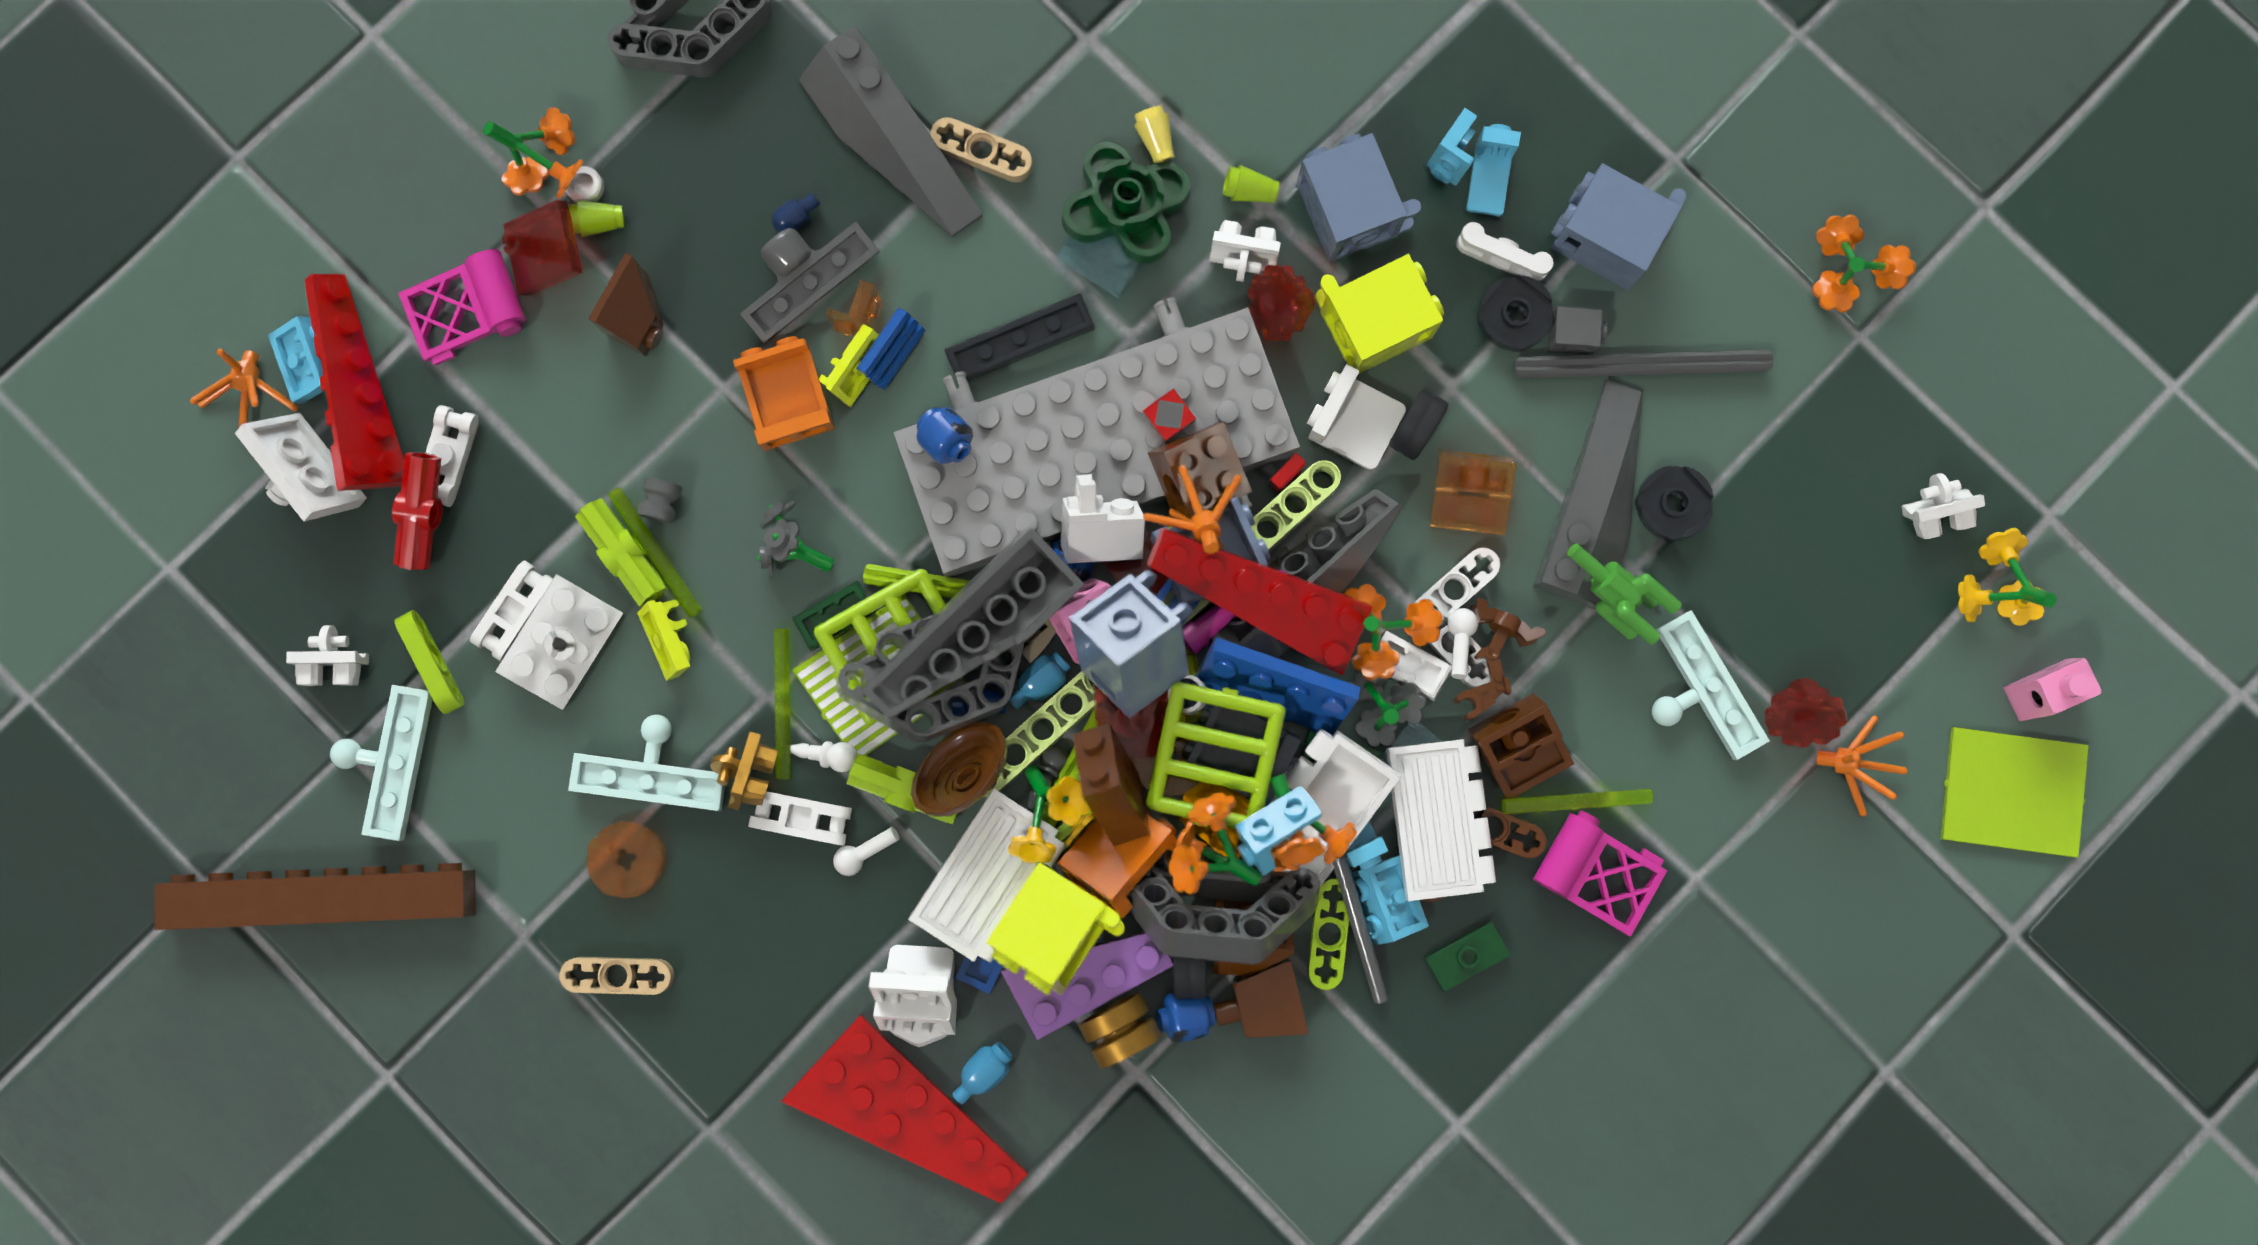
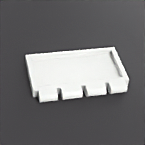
(1344, 785)
(1437, 820)
(980, 878)

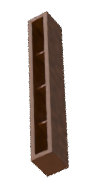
(315, 899)

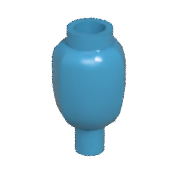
(1040, 679)
(983, 1071)

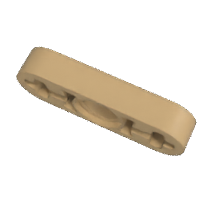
(1010, 149)
(589, 964)

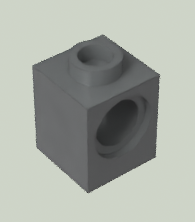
(1577, 330)

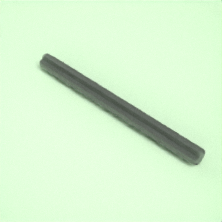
(1643, 364)

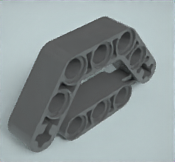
(645, 32)
(934, 707)
(1222, 934)

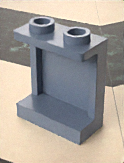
(1236, 537)

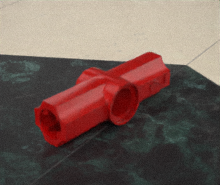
(417, 510)

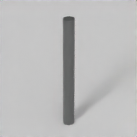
(1360, 929)

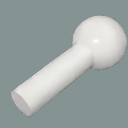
(1462, 625)
(850, 859)

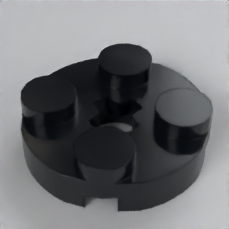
(1512, 292)
(1696, 502)

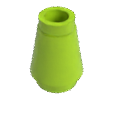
(1249, 185)
(594, 218)

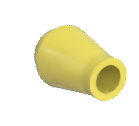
(1155, 133)

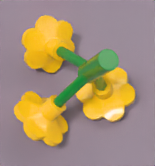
(2017, 601)
(1065, 805)

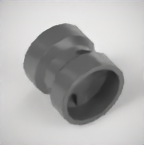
(659, 497)

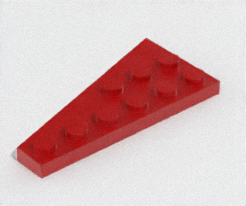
(889, 1102)

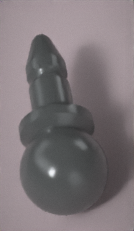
(1051, 765)

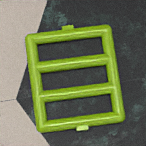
(856, 616)
(1174, 728)

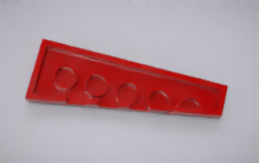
(363, 434)
(1288, 608)

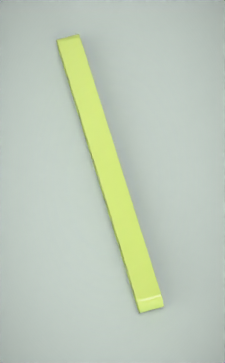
(1274, 512)

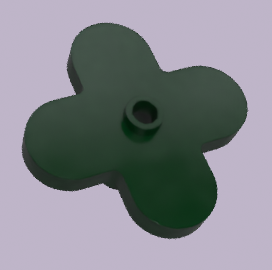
(1126, 202)

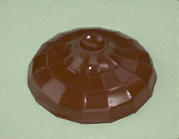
(959, 770)

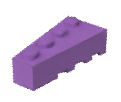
(1104, 974)

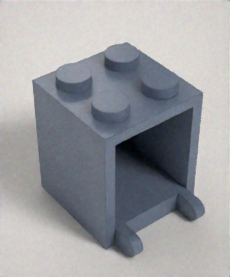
(1352, 197)
(1615, 225)
(1131, 643)

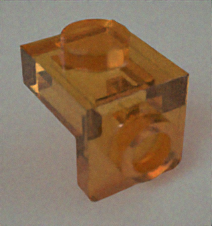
(864, 307)

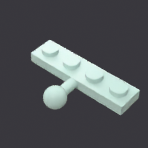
(1710, 686)
(394, 763)
(648, 778)

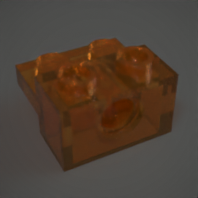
(1477, 474)

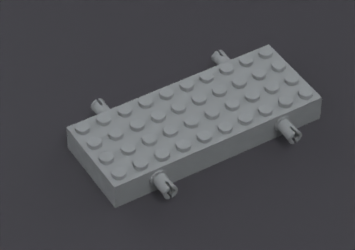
(1094, 424)

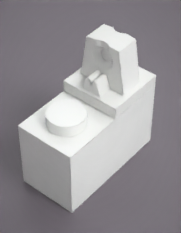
(1098, 529)

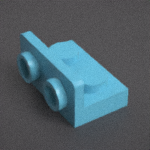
(1449, 159)
(297, 358)
(1384, 902)

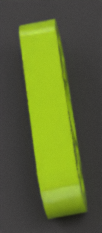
(429, 662)
(1316, 961)

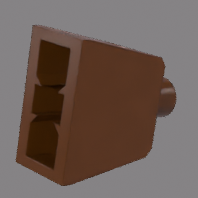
(1265, 1003)

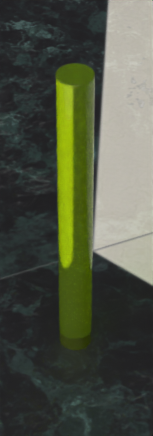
(655, 552)
(782, 703)
(1577, 801)

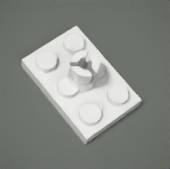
(297, 466)
(559, 642)

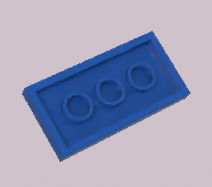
(1306, 695)

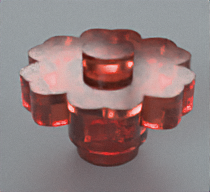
(1280, 302)
(1805, 714)

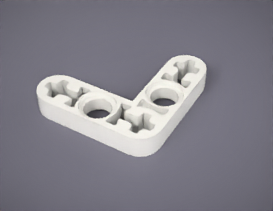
(1447, 606)

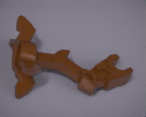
(1505, 626)

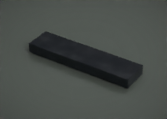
(1021, 338)

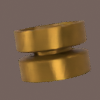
(1120, 1030)

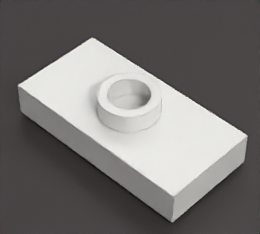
(1418, 667)

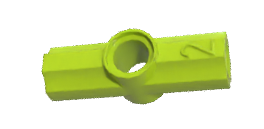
(621, 552)
(887, 782)

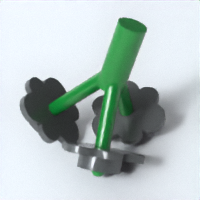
(785, 538)
(1401, 706)

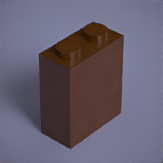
(1111, 784)

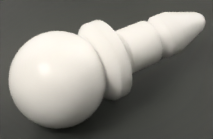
(837, 756)

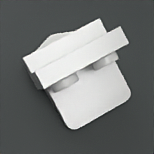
(916, 994)

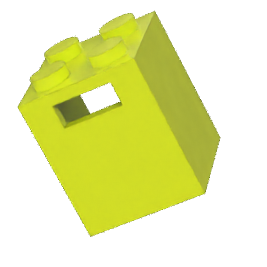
(1380, 312)
(1051, 930)

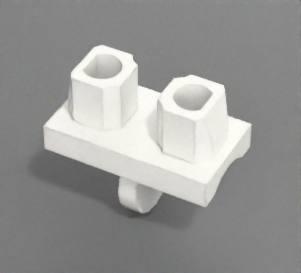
(1244, 252)
(1943, 500)
(310, 664)

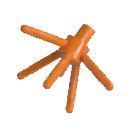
(244, 378)
(1204, 523)
(1848, 762)

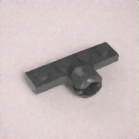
(804, 276)

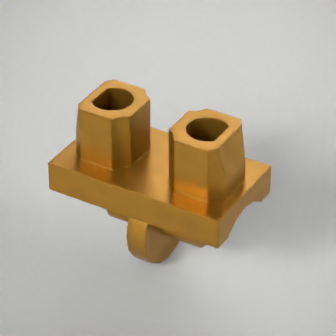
(745, 788)

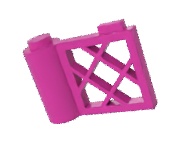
(491, 296)
(1575, 855)

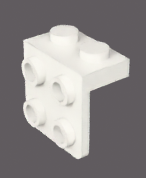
(1355, 419)

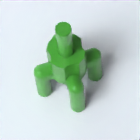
(1622, 595)

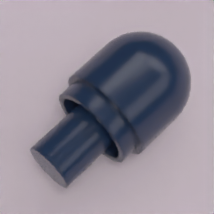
(794, 213)

